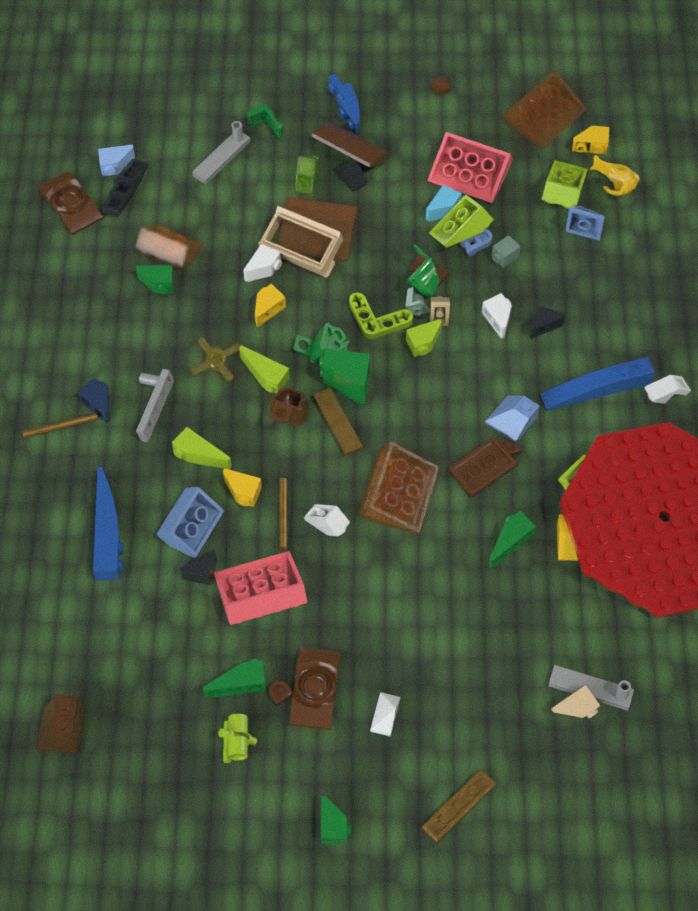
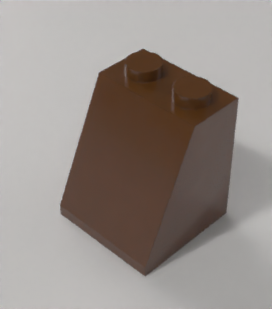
(61, 724)

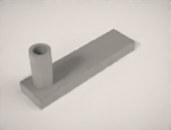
(223, 154)
(157, 400)
(603, 691)

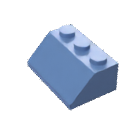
(190, 521)

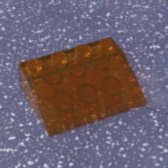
(545, 110)
(310, 243)
(399, 489)

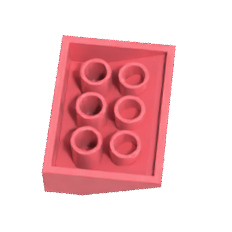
(470, 167)
(260, 587)

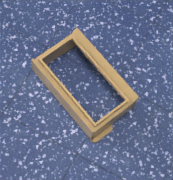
(326, 264)

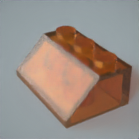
(167, 245)

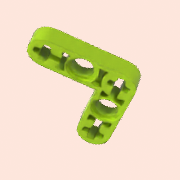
(377, 323)

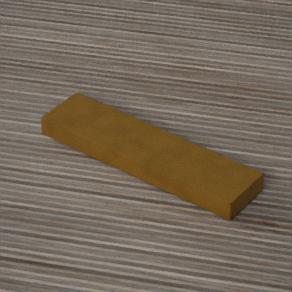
(337, 422)
(458, 806)

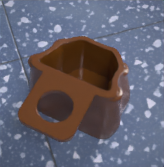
(288, 407)

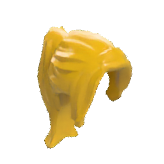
(623, 178)

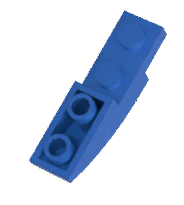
(347, 103)

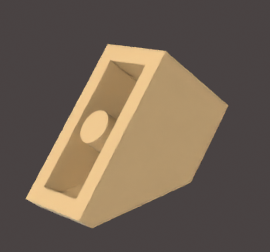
(440, 309)
(578, 704)

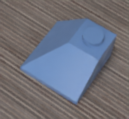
(584, 222)
(514, 416)

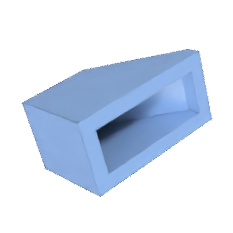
(115, 159)

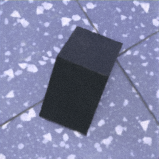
(351, 174)
(546, 321)
(201, 569)

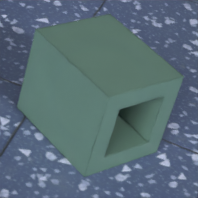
(505, 251)

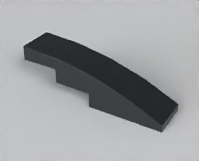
(125, 187)

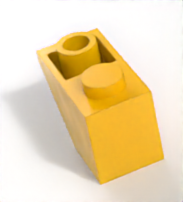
(592, 140)

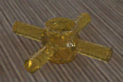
(215, 353)

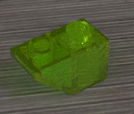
(306, 173)

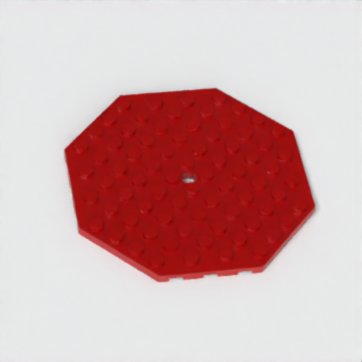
(616, 520)

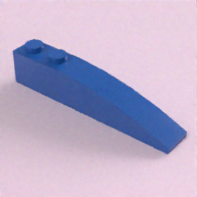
(600, 384)
(107, 534)

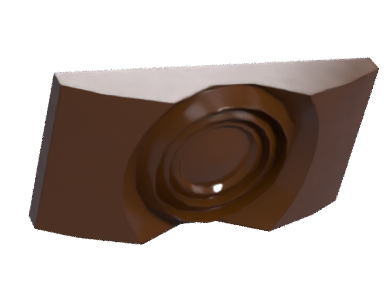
(70, 202)
(315, 688)

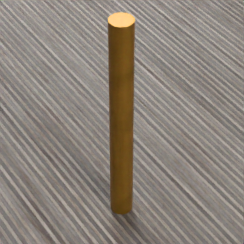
(60, 425)
(283, 512)

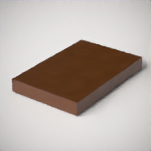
(482, 466)

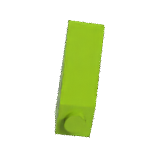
(267, 372)
(199, 451)

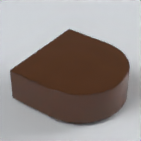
(440, 85)
(280, 692)

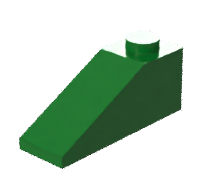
(514, 534)
(242, 679)

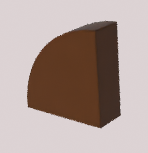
(513, 449)

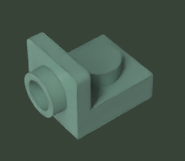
(415, 302)

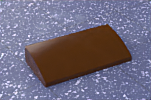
(350, 144)

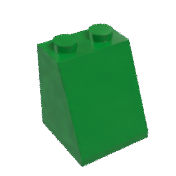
(346, 373)

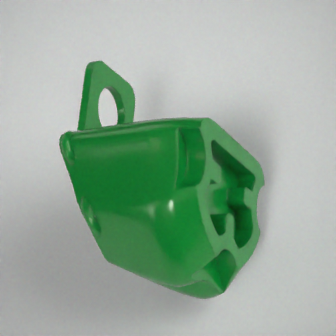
(425, 277)
(327, 338)

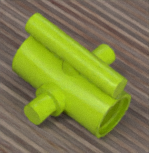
(236, 738)

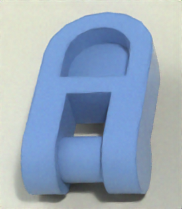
(481, 241)

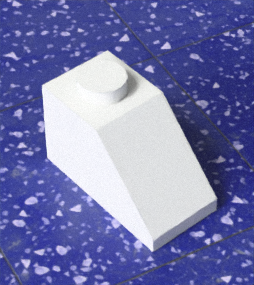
(262, 264)
(497, 313)
(327, 519)

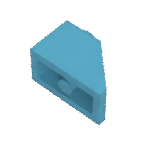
(442, 203)

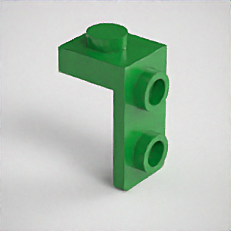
(261, 114)

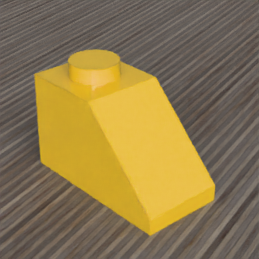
(268, 304)
(243, 487)
(564, 542)

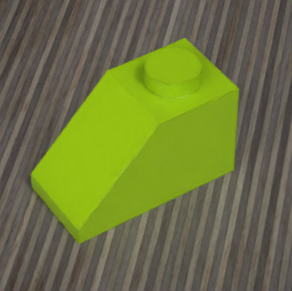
(423, 337)

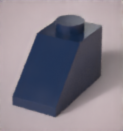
(96, 398)

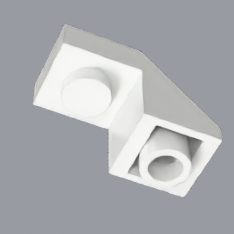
(666, 387)

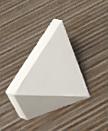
(385, 714)

